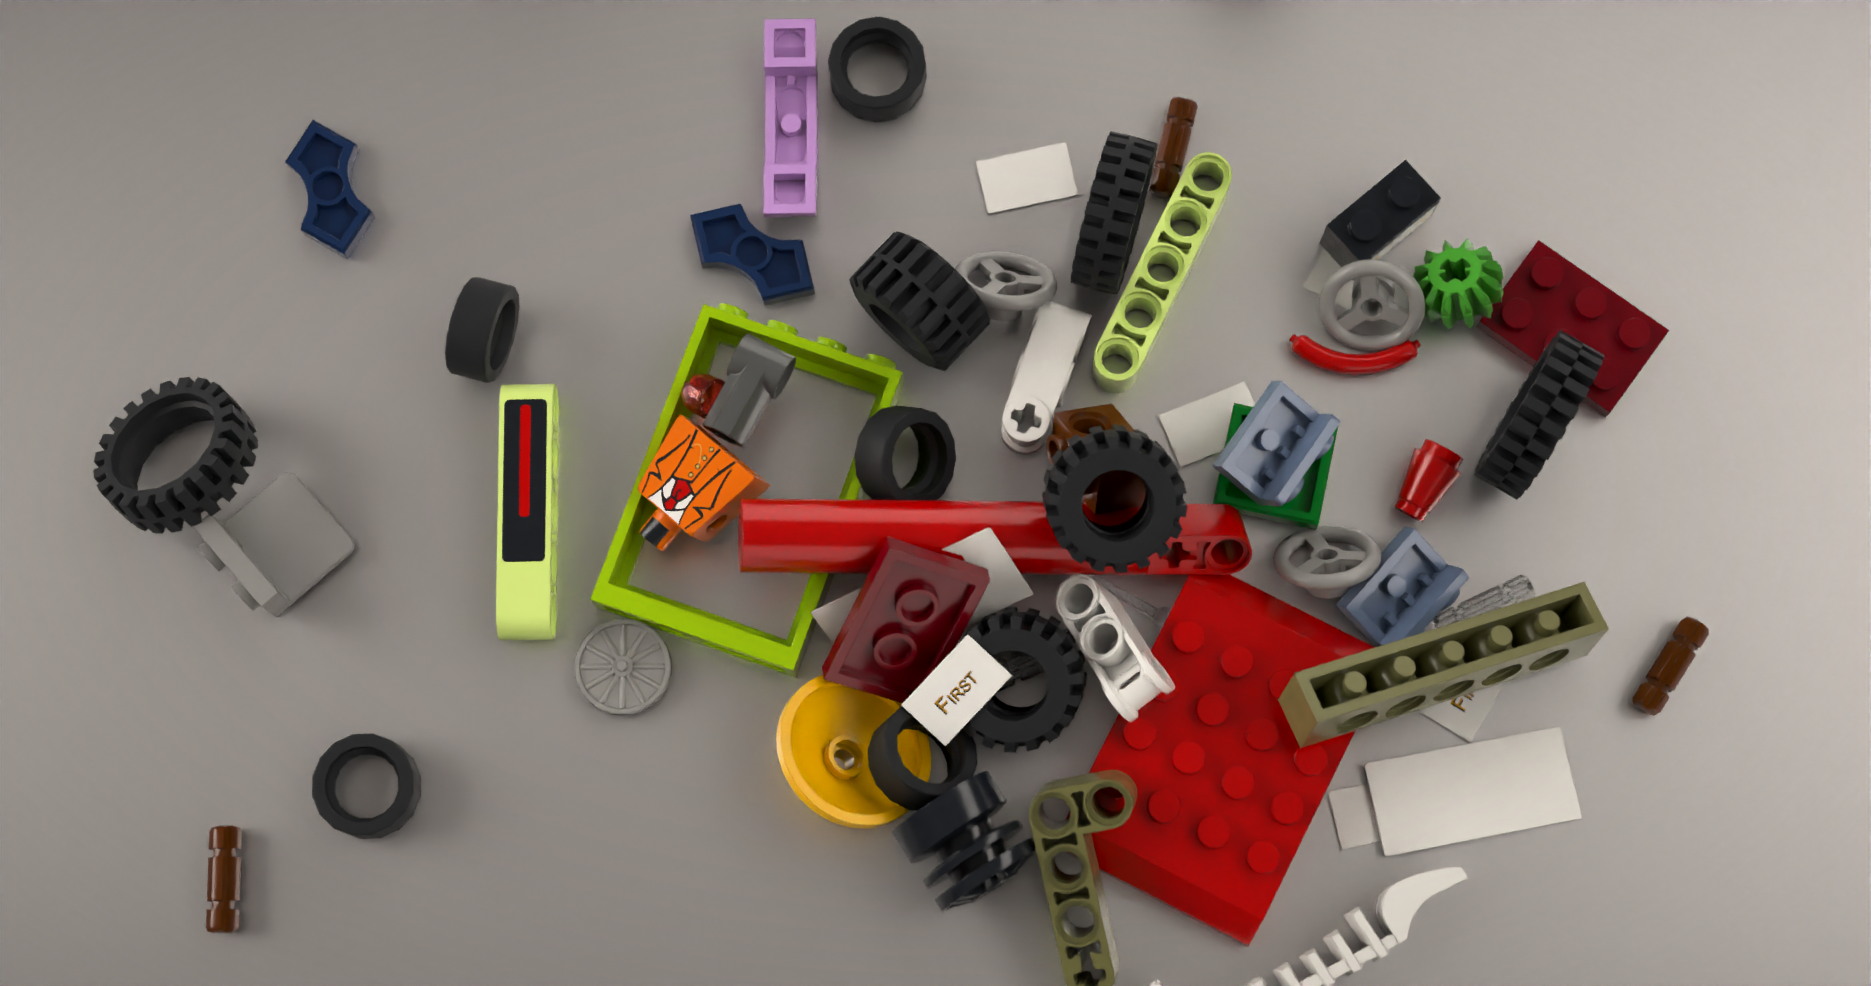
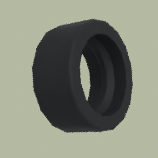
(874, 31)
(482, 329)
(876, 450)
(336, 758)
(896, 779)

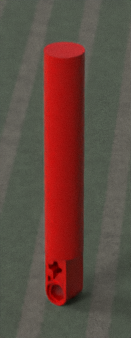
(851, 532)

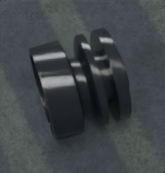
(965, 841)

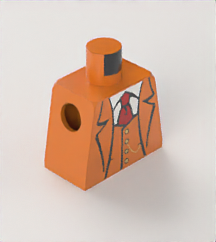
(694, 485)

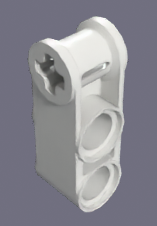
(1043, 375)
(1130, 670)

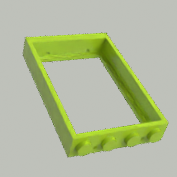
(612, 591)

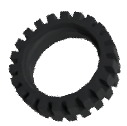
(1113, 212)
(199, 486)

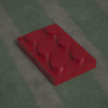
(1557, 295)
(904, 620)

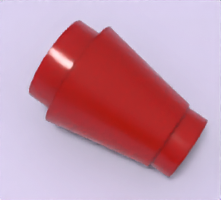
(1427, 479)

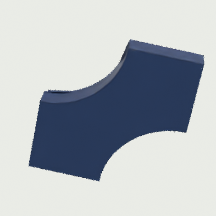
(333, 211)
(773, 265)

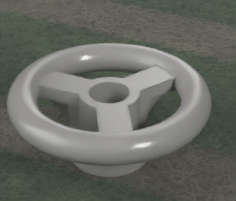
(1373, 281)
(1006, 291)
(1330, 569)

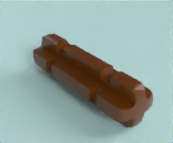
(1173, 146)
(1670, 666)
(224, 879)

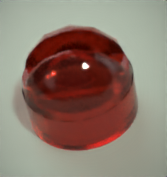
(700, 387)

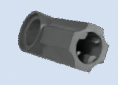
(754, 377)

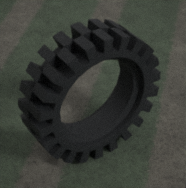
(1539, 415)

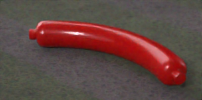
(1354, 363)

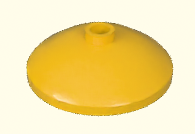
(838, 722)

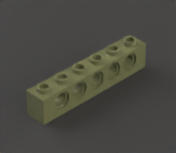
(1441, 664)

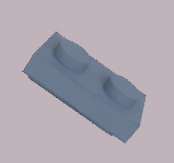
(1276, 446)
(1403, 591)

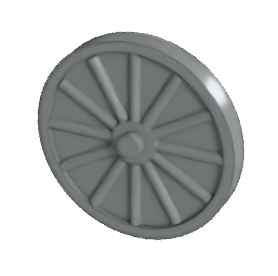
(623, 667)

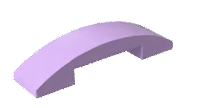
(790, 118)

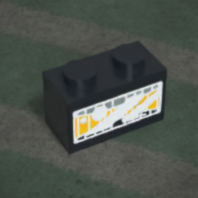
(1381, 217)

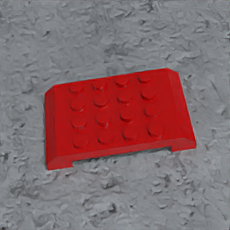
(1216, 758)

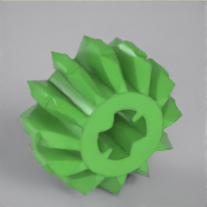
(1459, 283)

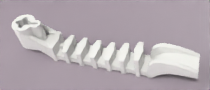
(1394, 915)

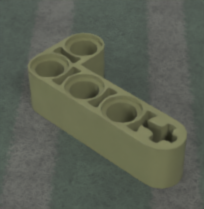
(1086, 886)

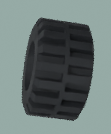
(920, 300)
(1128, 541)
(1064, 671)

